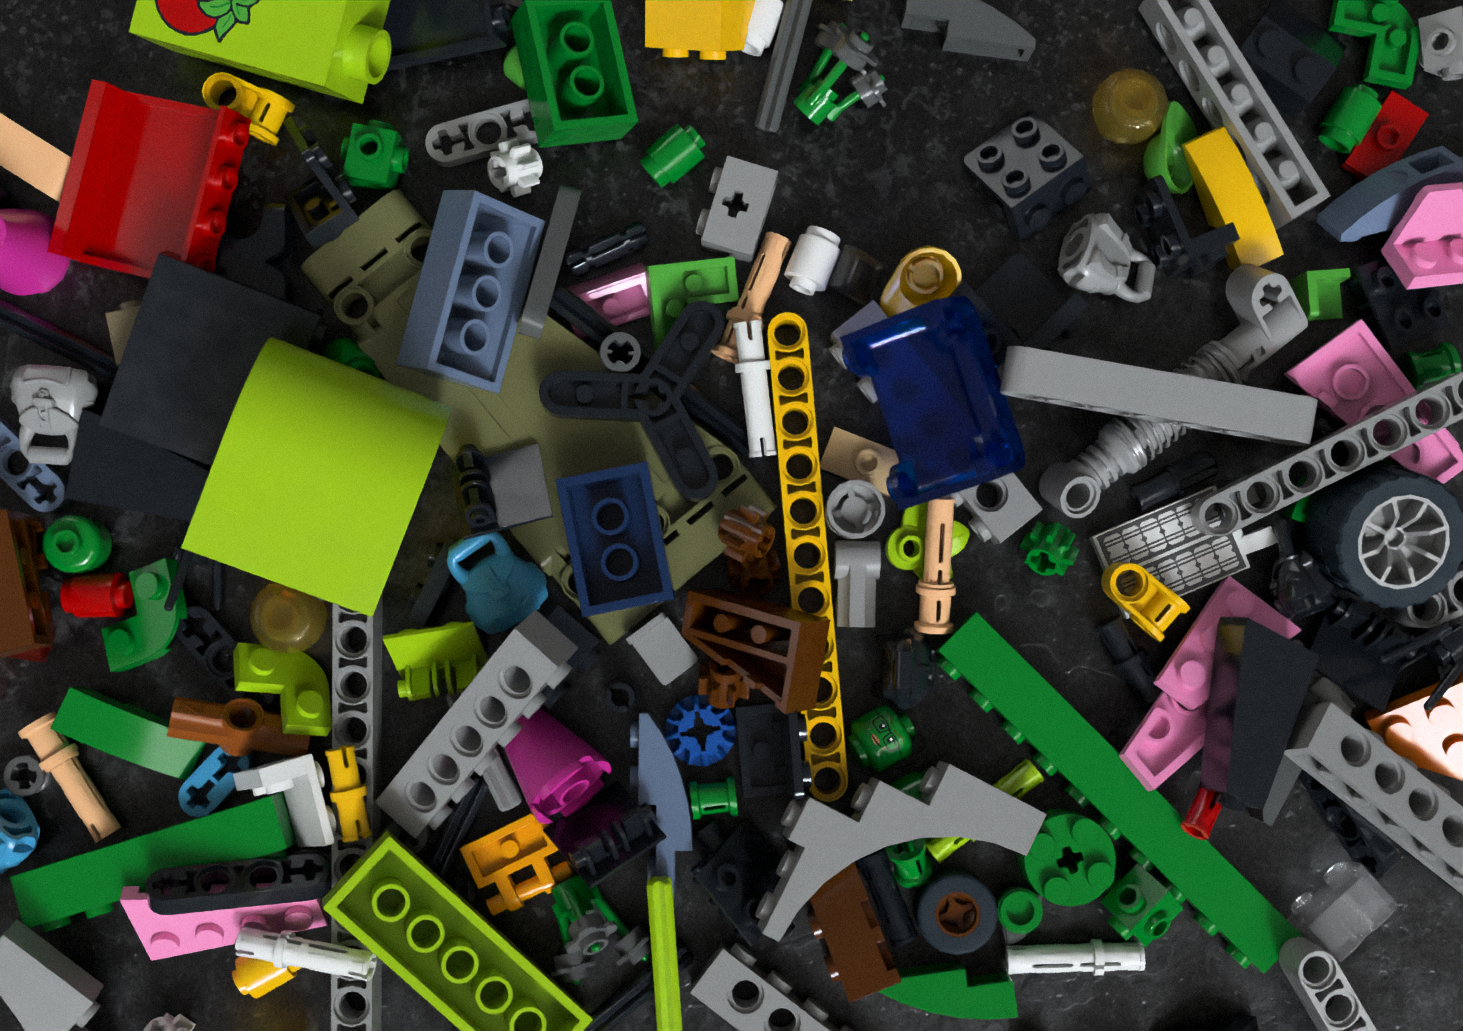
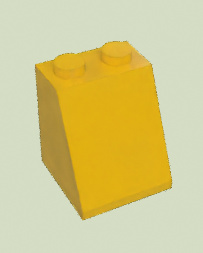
(698, 26)

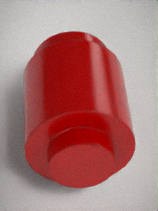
(96, 595)

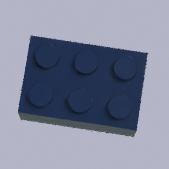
(615, 539)

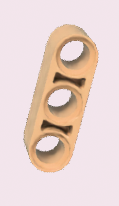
(32, 158)

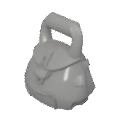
(1099, 258)
(51, 404)

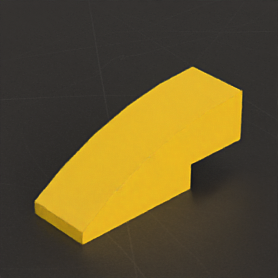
(1231, 196)

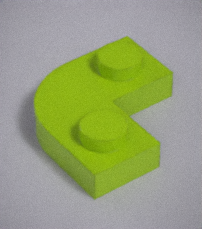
(295, 677)

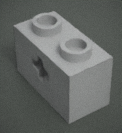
(742, 183)

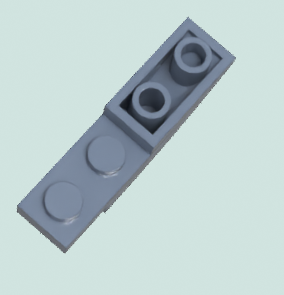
(1386, 195)
(661, 783)

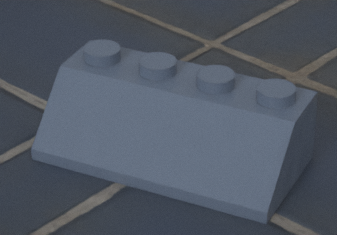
(471, 290)

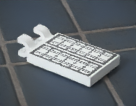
(1175, 550)

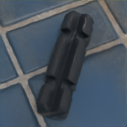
(607, 248)

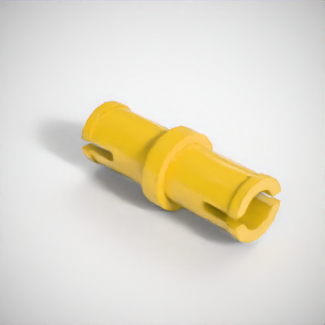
(348, 793)

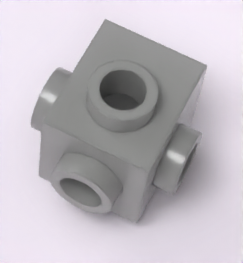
(1442, 44)

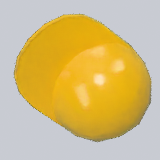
(920, 278)

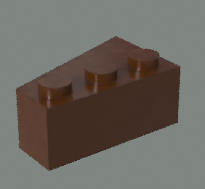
(23, 607)
(762, 642)
(852, 935)

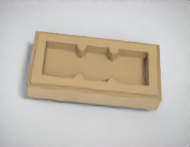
(858, 459)

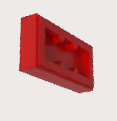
(1386, 138)

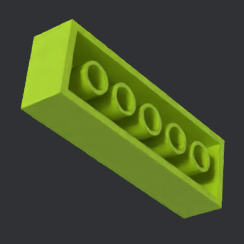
(446, 946)

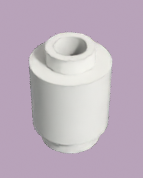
(763, 25)
(813, 260)

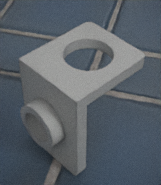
(663, 648)

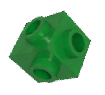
(374, 156)
(1140, 906)

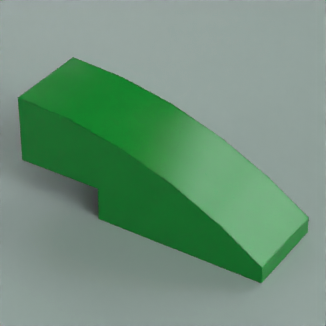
(126, 733)
(947, 991)

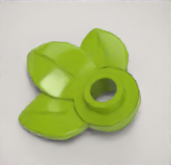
(914, 529)

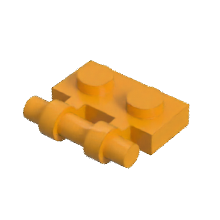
(511, 849)

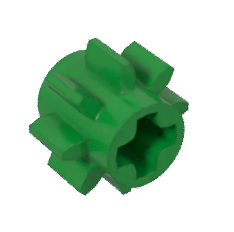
(1049, 548)

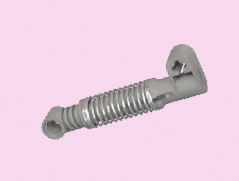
(1121, 448)

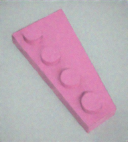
(1357, 377)
(1164, 740)
(199, 931)

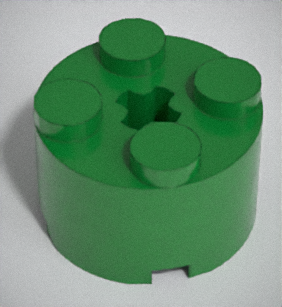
(1089, 868)

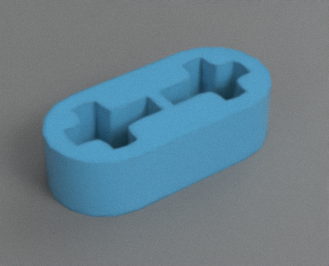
(203, 775)

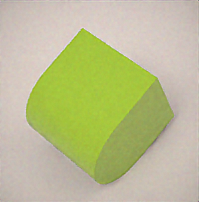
(317, 476)

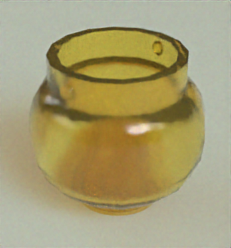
(1129, 106)
(287, 618)

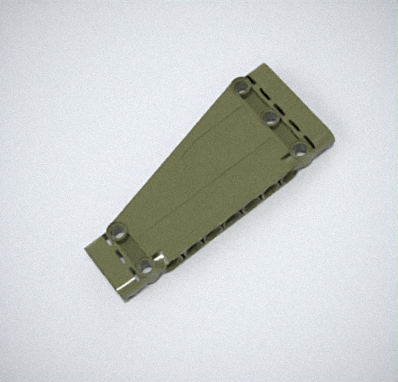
(380, 264)

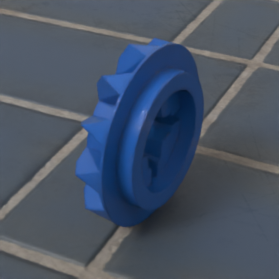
(686, 746)

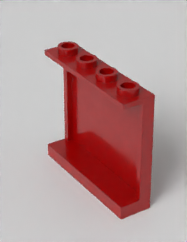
(148, 181)

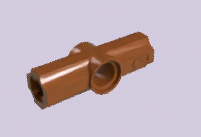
(217, 725)

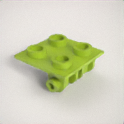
(436, 655)

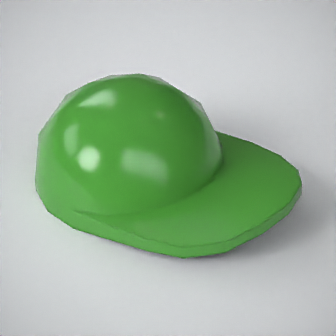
(1165, 154)

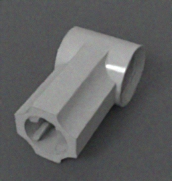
(856, 571)

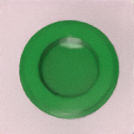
(1019, 909)

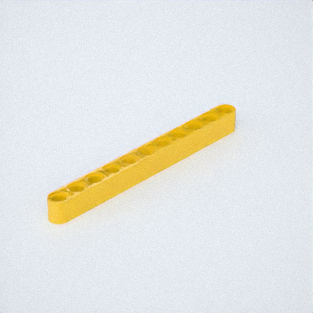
(813, 533)

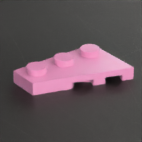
(1190, 667)

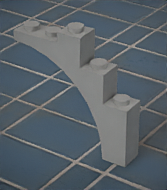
(883, 816)
(43, 984)

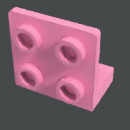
(1429, 239)

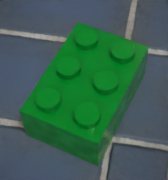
(573, 71)

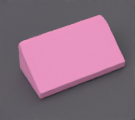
(616, 295)

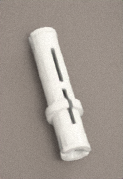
(755, 388)
(288, 950)
(1084, 957)

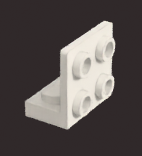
(302, 783)

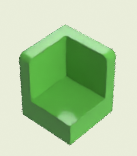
(1320, 293)

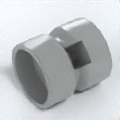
(854, 510)

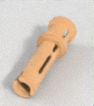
(755, 294)
(936, 587)
(60, 759)

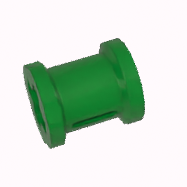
(1430, 365)
(713, 798)
(906, 868)

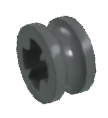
(619, 339)
(20, 786)

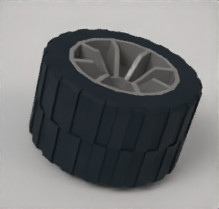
(1386, 535)

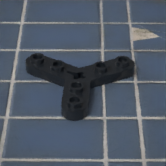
(671, 371)

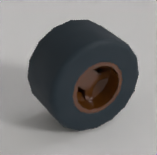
(965, 923)

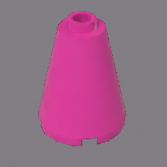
(24, 258)
(554, 766)

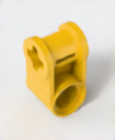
(259, 104)
(1149, 603)

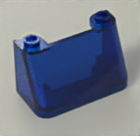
(937, 399)

